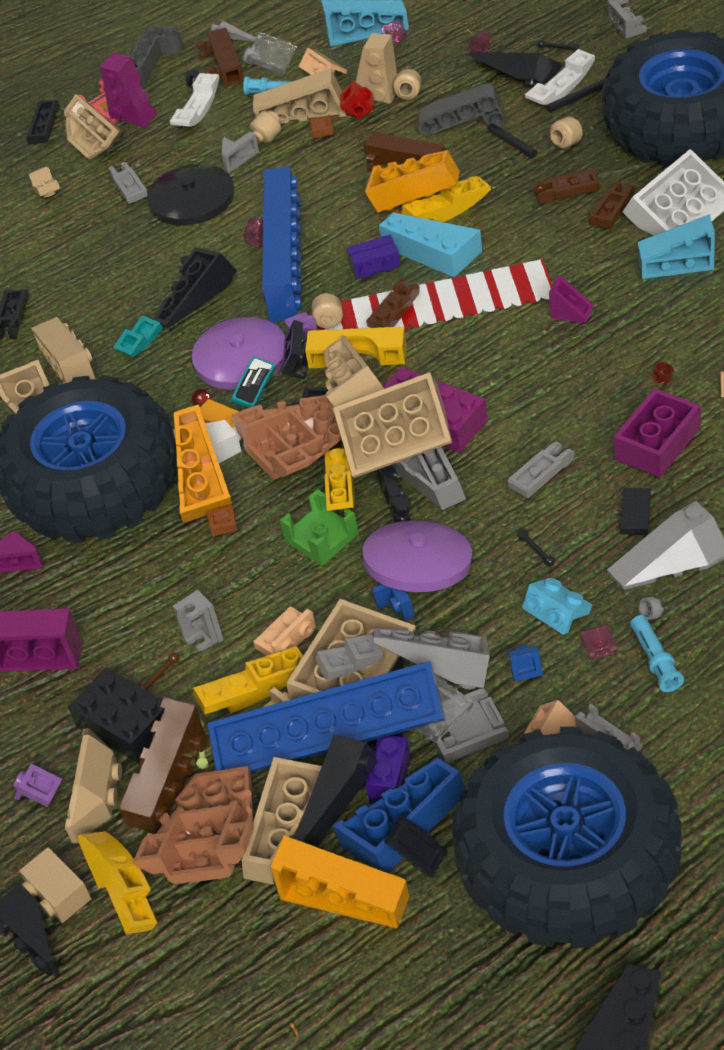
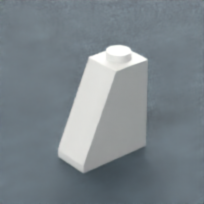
(223, 438)

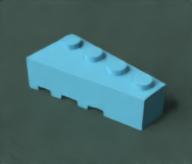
(357, 19)
(433, 242)

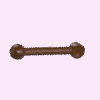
(173, 658)

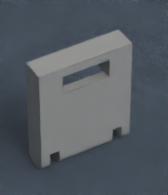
(475, 730)

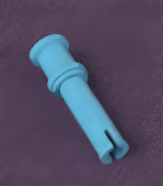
(257, 86)
(660, 662)

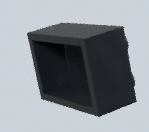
(118, 713)

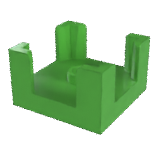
(321, 531)

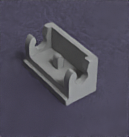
(624, 19)
(198, 620)
(593, 723)

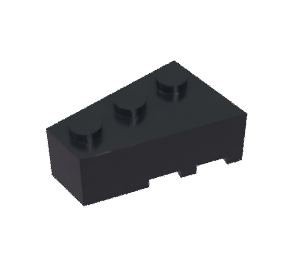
(627, 1014)

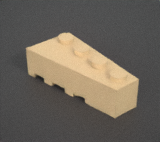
(302, 99)
(63, 350)
(347, 374)
(278, 814)

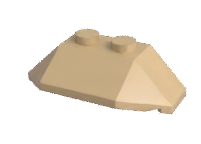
(89, 128)
(93, 786)

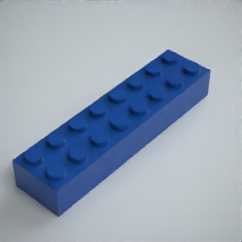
(281, 244)

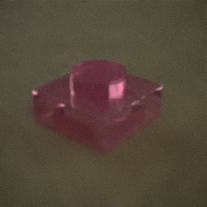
(396, 30)
(598, 642)

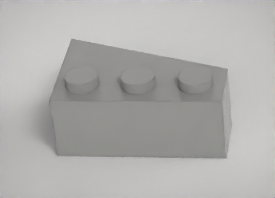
(432, 477)

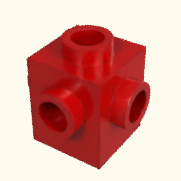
(357, 100)

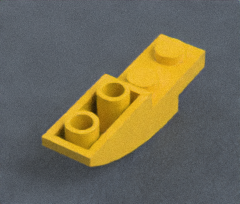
(449, 202)
(338, 481)
(248, 686)
(126, 885)

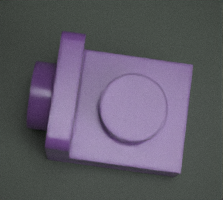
(308, 322)
(37, 785)

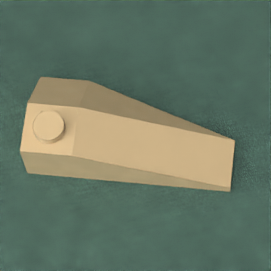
(21, 383)

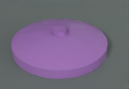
(229, 346)
(417, 556)

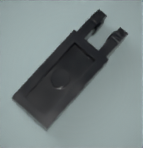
(12, 311)
(393, 494)

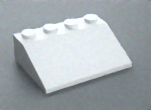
(677, 196)

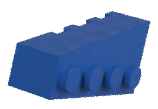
(422, 800)

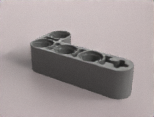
(153, 43)
(480, 100)

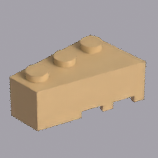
(378, 67)

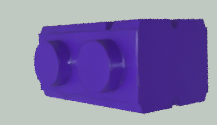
(373, 257)
(390, 766)

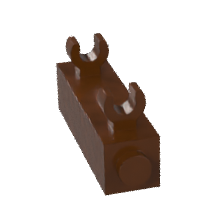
(225, 57)
(386, 148)

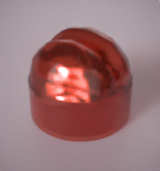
(667, 371)
(199, 397)

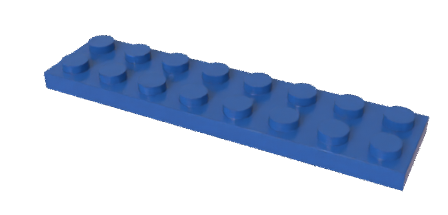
(308, 723)

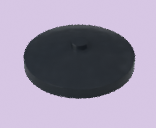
(190, 194)

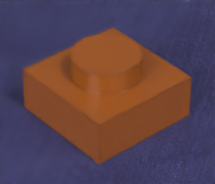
(321, 126)
(222, 520)

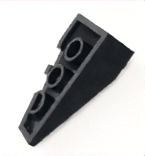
(528, 67)
(201, 278)
(338, 782)

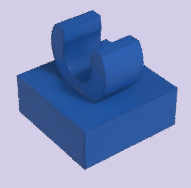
(525, 662)

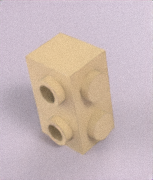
(54, 885)

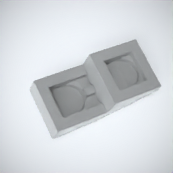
(353, 656)

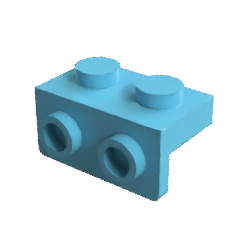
(555, 604)

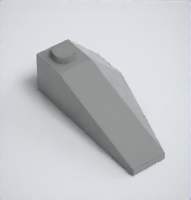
(679, 544)
(457, 658)

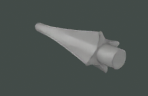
(234, 33)

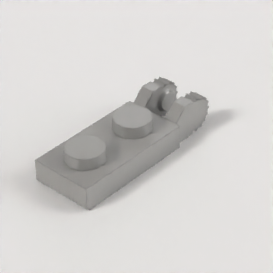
(128, 183)
(540, 469)

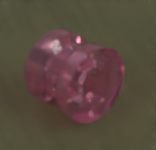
(254, 232)

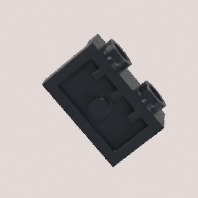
(294, 354)

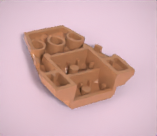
(288, 436)
(205, 830)

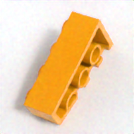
(411, 180)
(199, 473)
(337, 884)

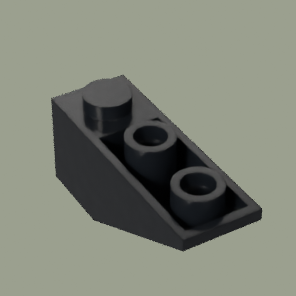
(27, 925)

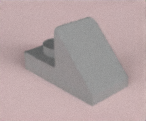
(239, 151)

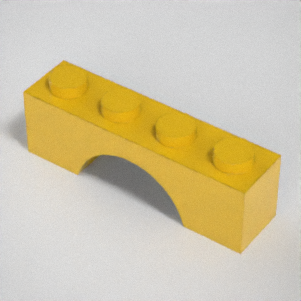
(383, 343)

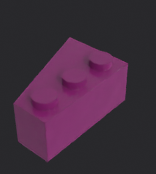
(124, 92)

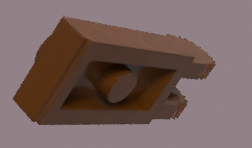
(566, 186)
(611, 206)
(393, 306)

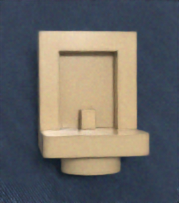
(43, 182)

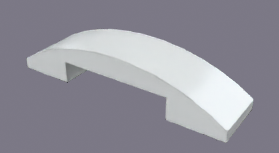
(564, 82)
(199, 103)

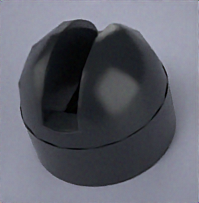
(189, 80)

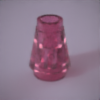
(480, 42)

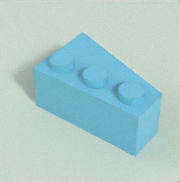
(678, 250)

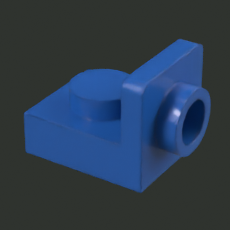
(395, 598)

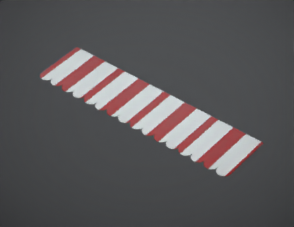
(458, 296)

